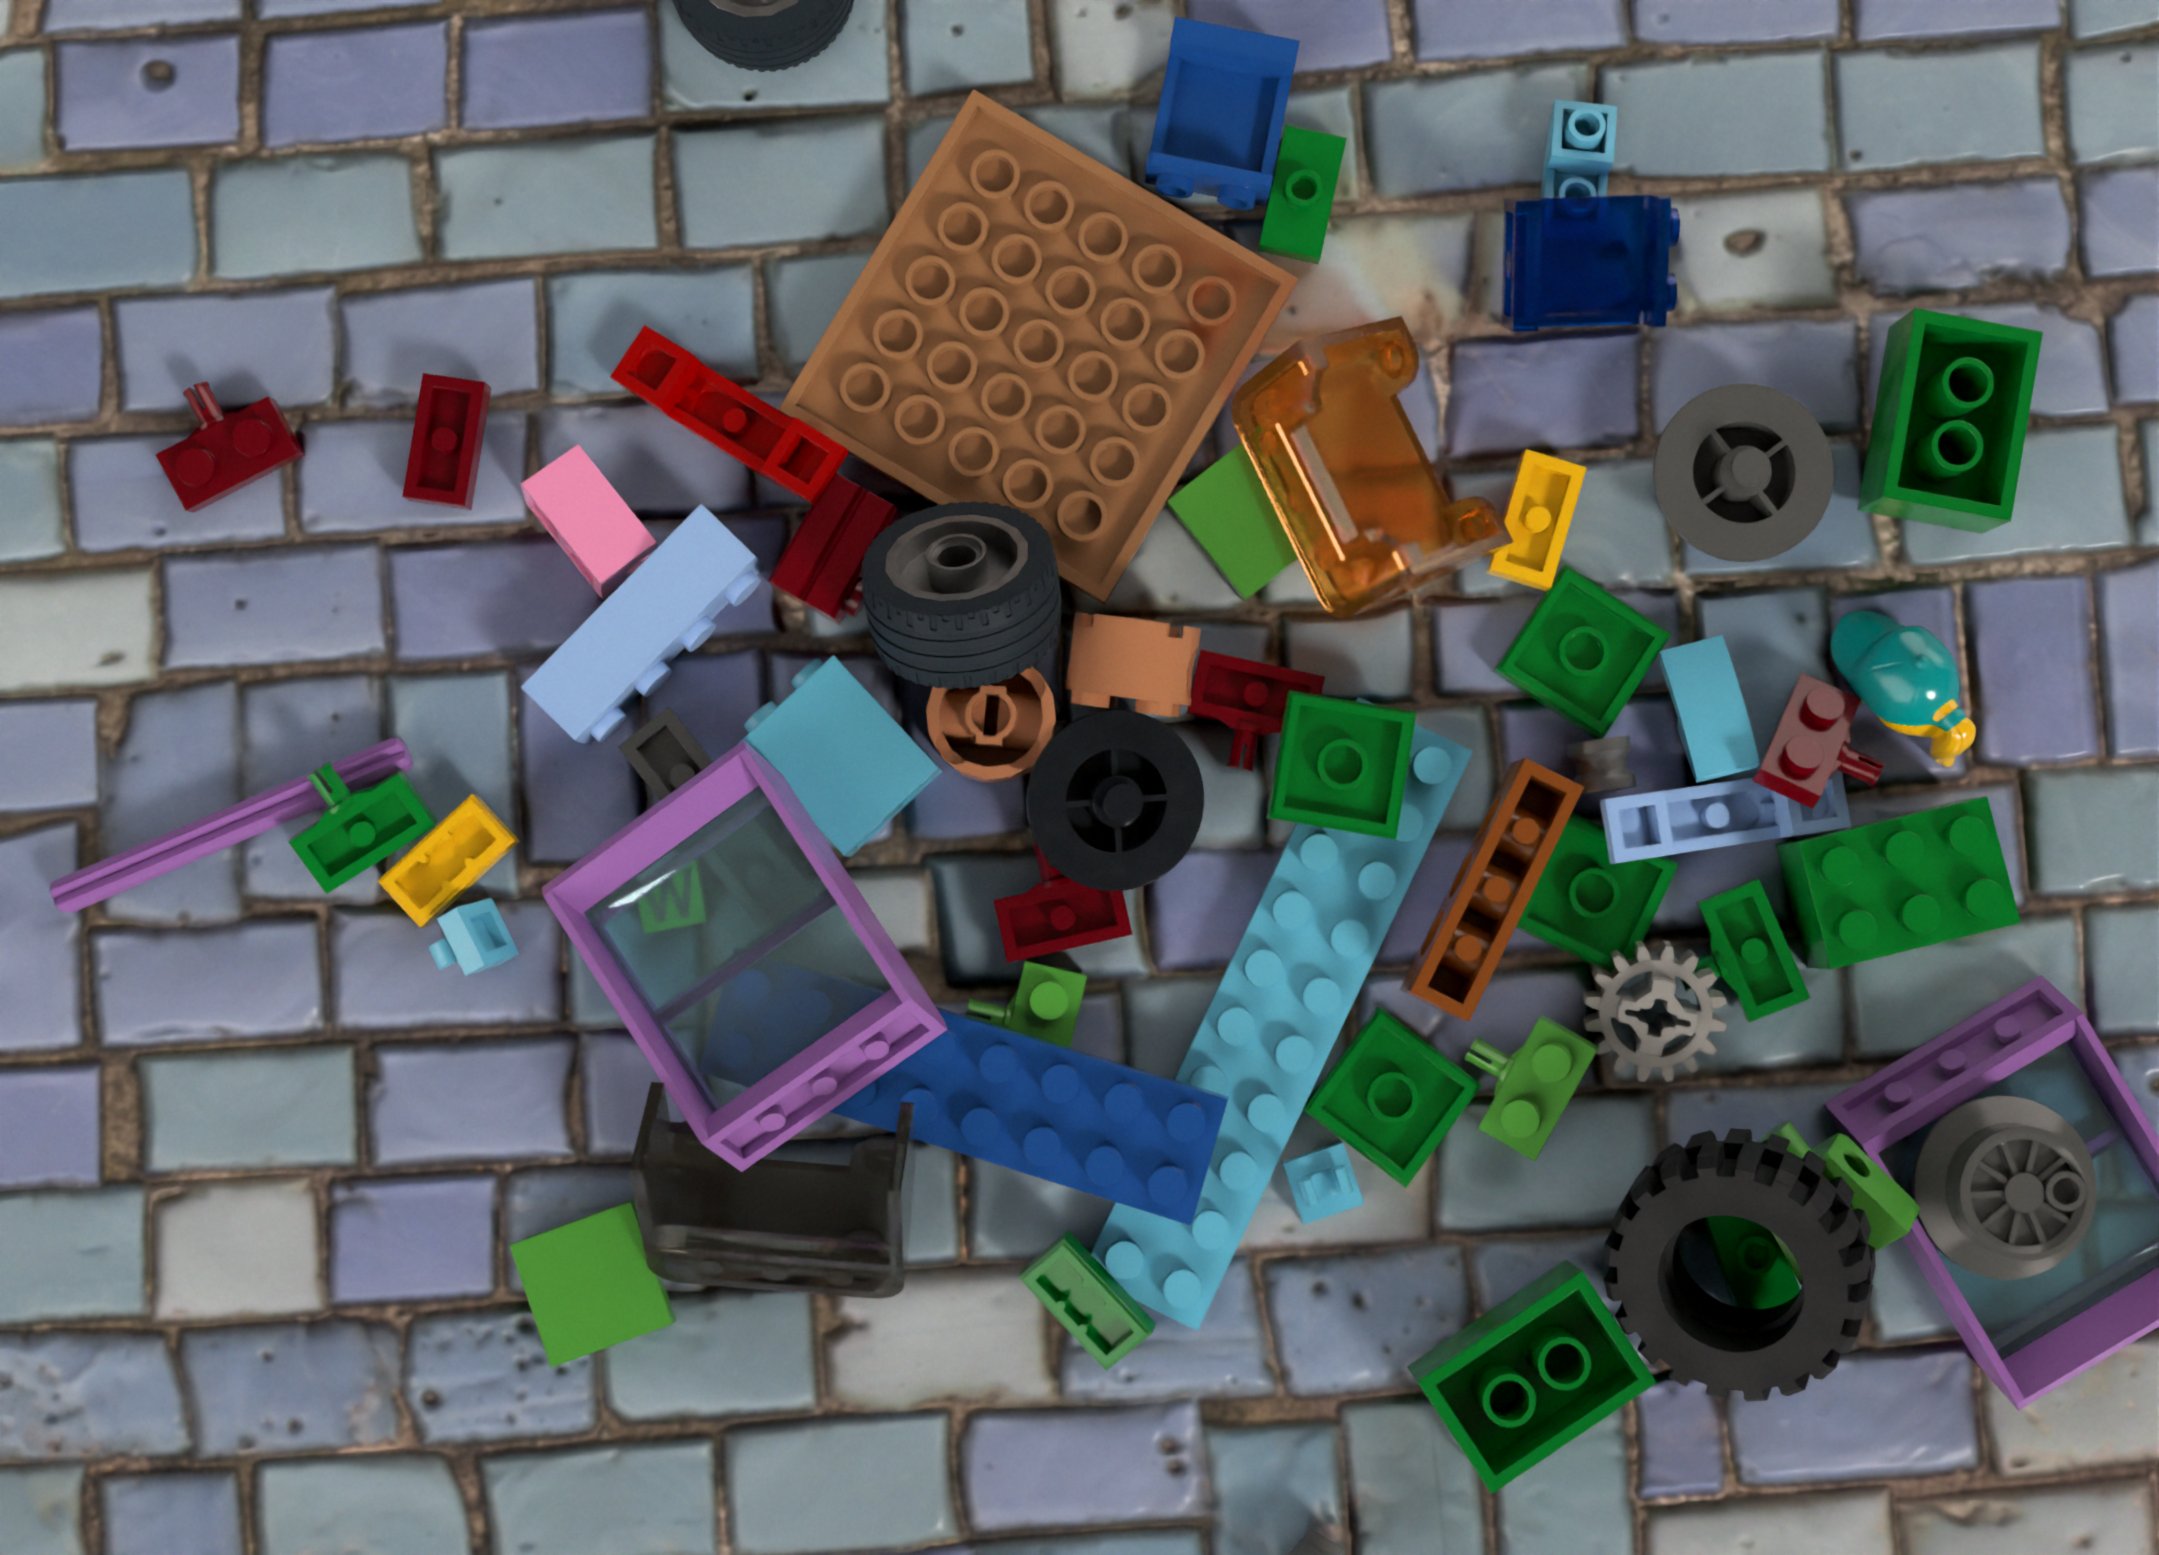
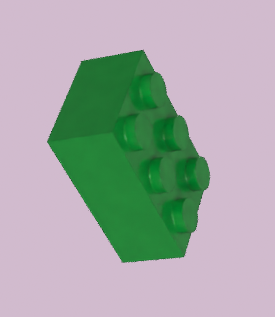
(1950, 421)
(1897, 883)
(1531, 1375)

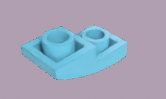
(1579, 149)
(1709, 709)

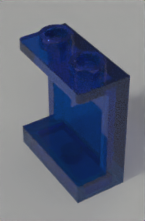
(1588, 261)

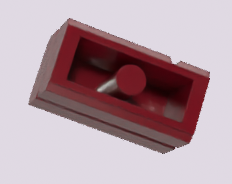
(828, 549)

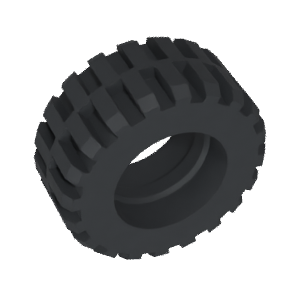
(1728, 1343)

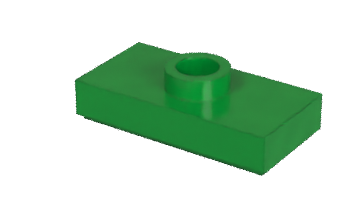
(1302, 194)
(1750, 1262)
(1087, 1300)

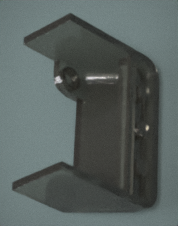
(778, 1218)

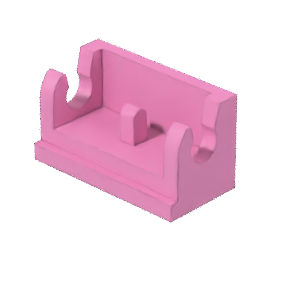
(588, 520)

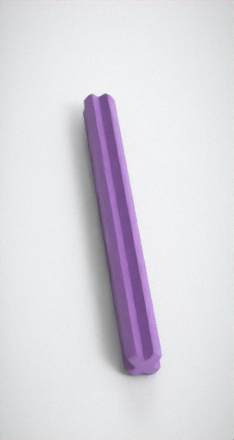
(222, 829)

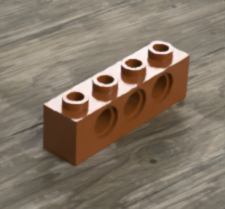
(1491, 888)

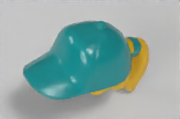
(1904, 680)

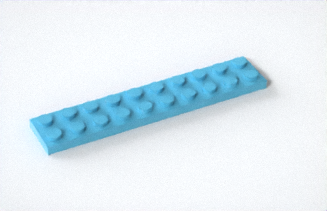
(1276, 1028)

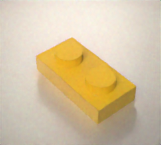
(1537, 519)

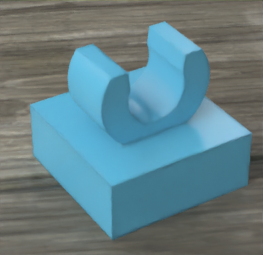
(473, 938)
(1322, 1182)

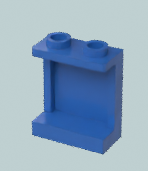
(1221, 113)

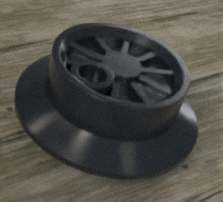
(1115, 800)

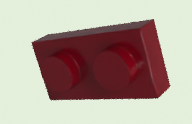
(447, 441)

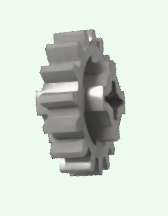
(1650, 1037)

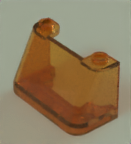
(1353, 472)

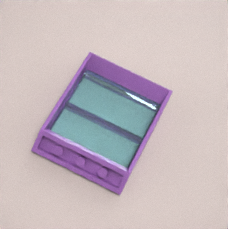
(743, 958)
(2106, 1292)

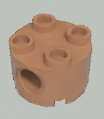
(1131, 660)
(994, 728)

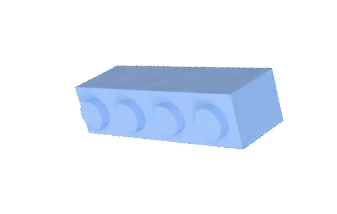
(644, 627)

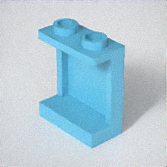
(840, 754)

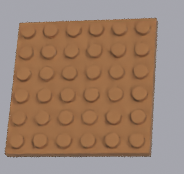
(1039, 341)

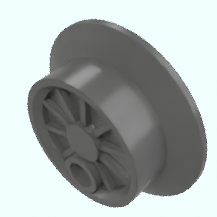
(1743, 472)
(2004, 1187)

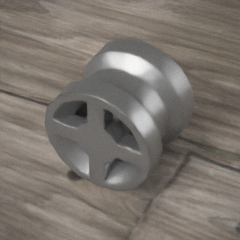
(1602, 764)

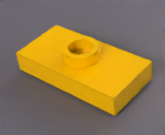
(448, 861)

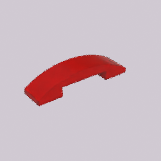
(729, 416)

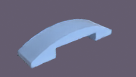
(1714, 818)

